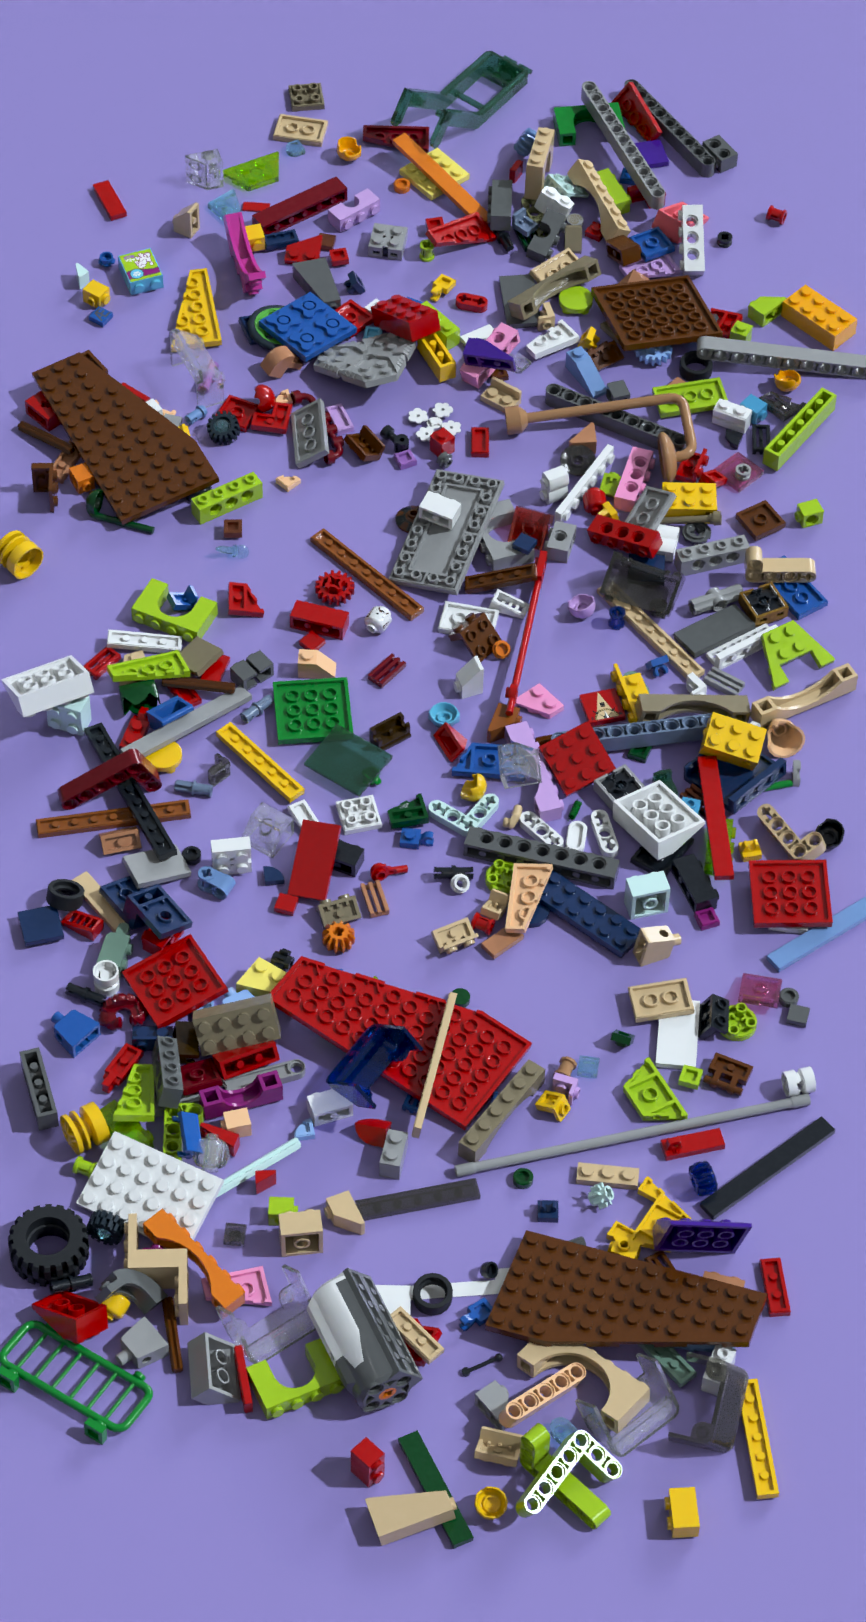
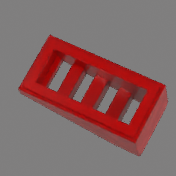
(90, 933)
(232, 1139)

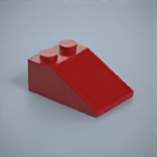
(73, 1315)

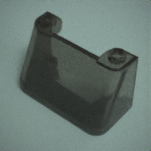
(641, 585)

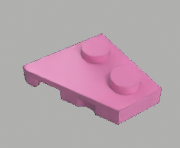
(540, 701)

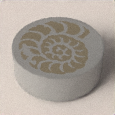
(575, 219)

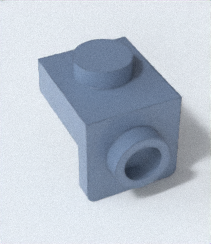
(523, 223)

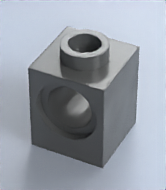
(617, 391)

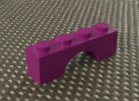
(263, 1090)

